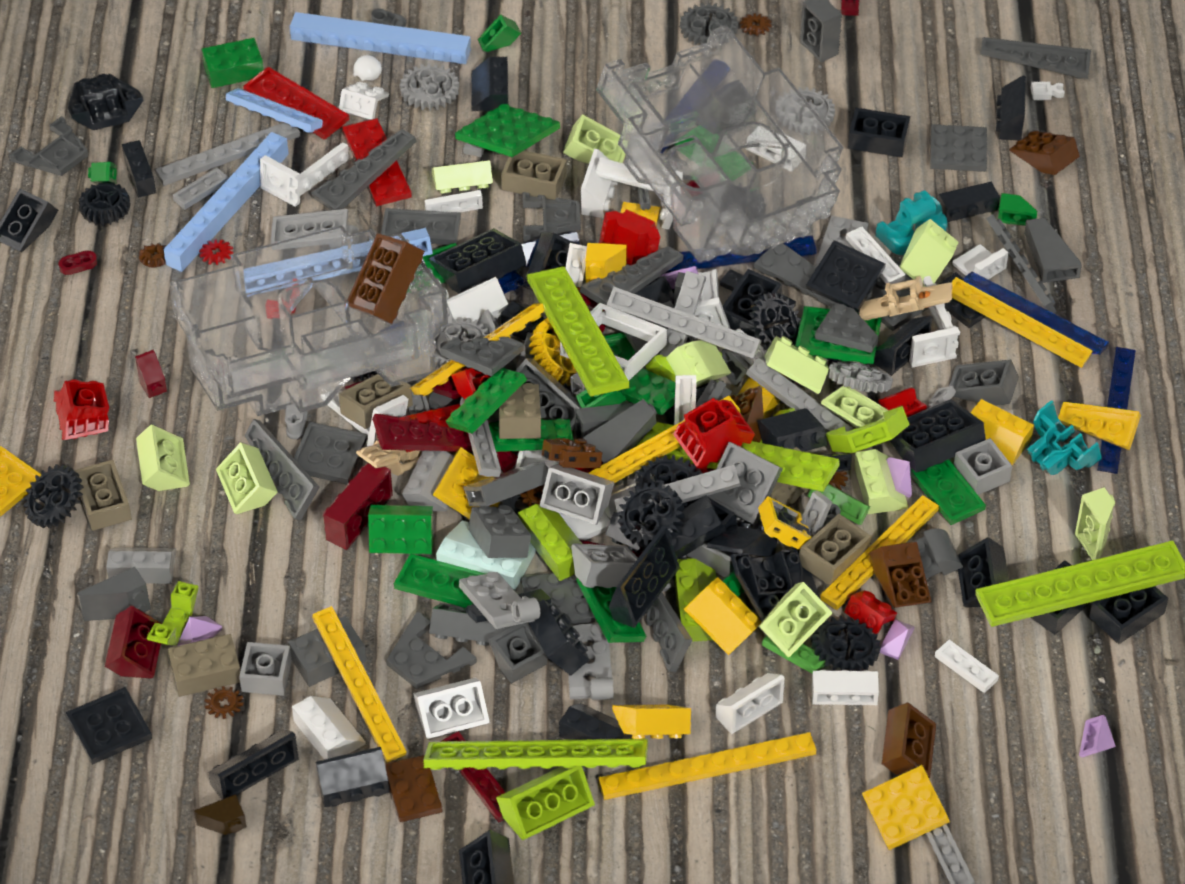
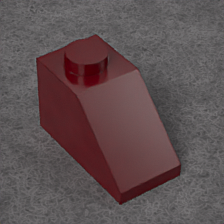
(150, 374)

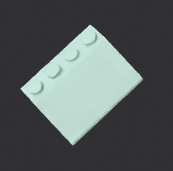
(463, 550)

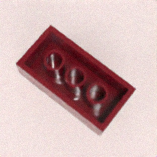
(350, 510)

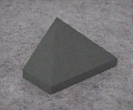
(737, 366)

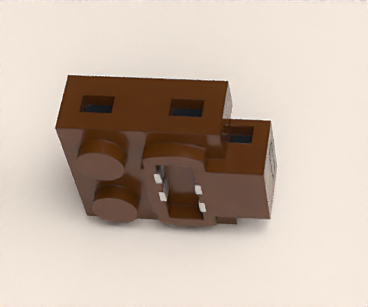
(572, 453)

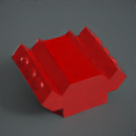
(632, 230)
(81, 409)
(710, 429)

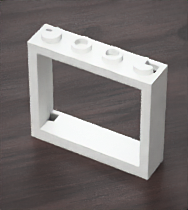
(653, 334)

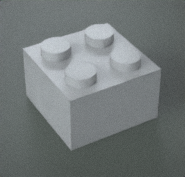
(983, 466)
(265, 668)

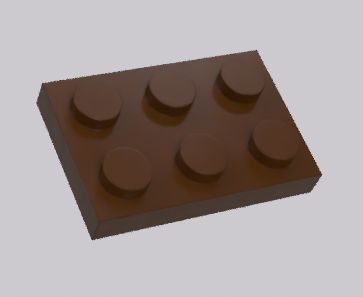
(413, 789)

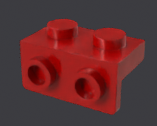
(904, 398)
(869, 610)

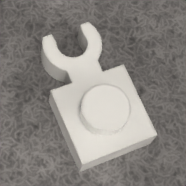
(1045, 91)

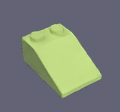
(590, 135)
(928, 252)
(700, 360)
(795, 618)

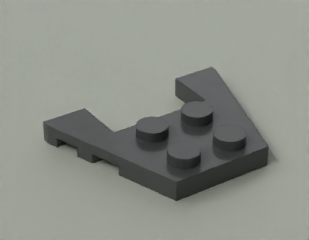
(58, 155)
(558, 216)
(418, 661)

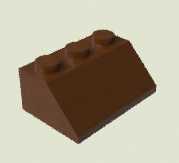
(908, 740)

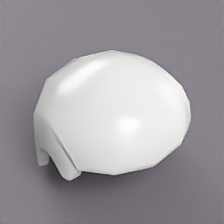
(367, 68)

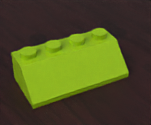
(551, 539)
(690, 582)
(546, 801)

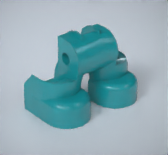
(898, 234)
(1050, 454)

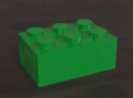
(232, 62)
(400, 529)

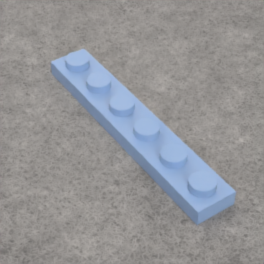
(275, 110)

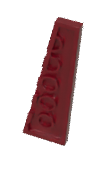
(412, 435)

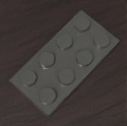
(440, 225)

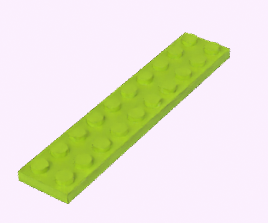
(578, 331)
(798, 467)
(1081, 583)
(536, 753)

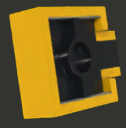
(783, 523)

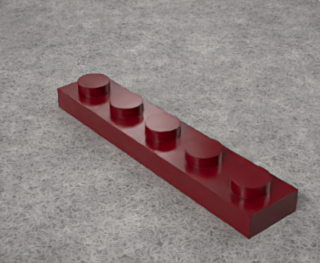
(482, 783)

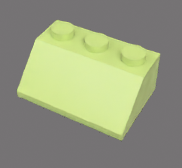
(462, 176)
(797, 363)
(853, 407)
(162, 459)
(246, 479)
(877, 482)
(1095, 521)

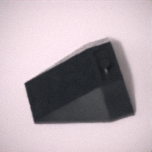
(103, 101)
(768, 577)

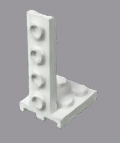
(619, 172)
(291, 185)
(709, 303)
(935, 345)
(684, 397)
(396, 407)

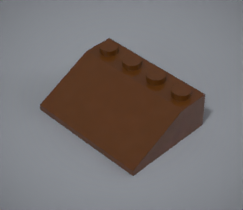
(385, 278)

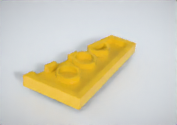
(1105, 423)

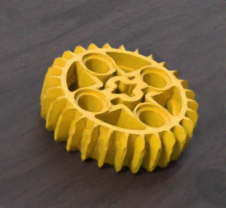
(547, 353)

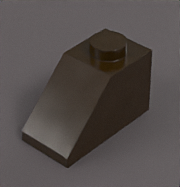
(221, 816)

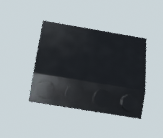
(479, 260)
(938, 435)
(645, 580)

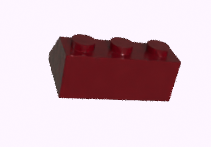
(129, 649)

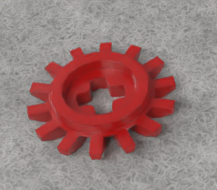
(224, 249)

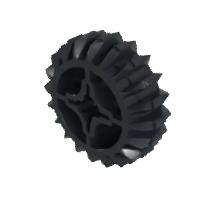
(104, 203)

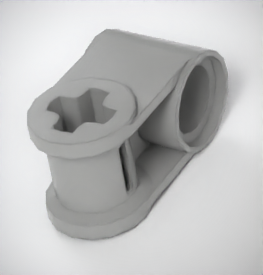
(295, 422)

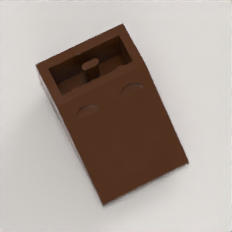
(1046, 151)
(751, 408)
(901, 574)

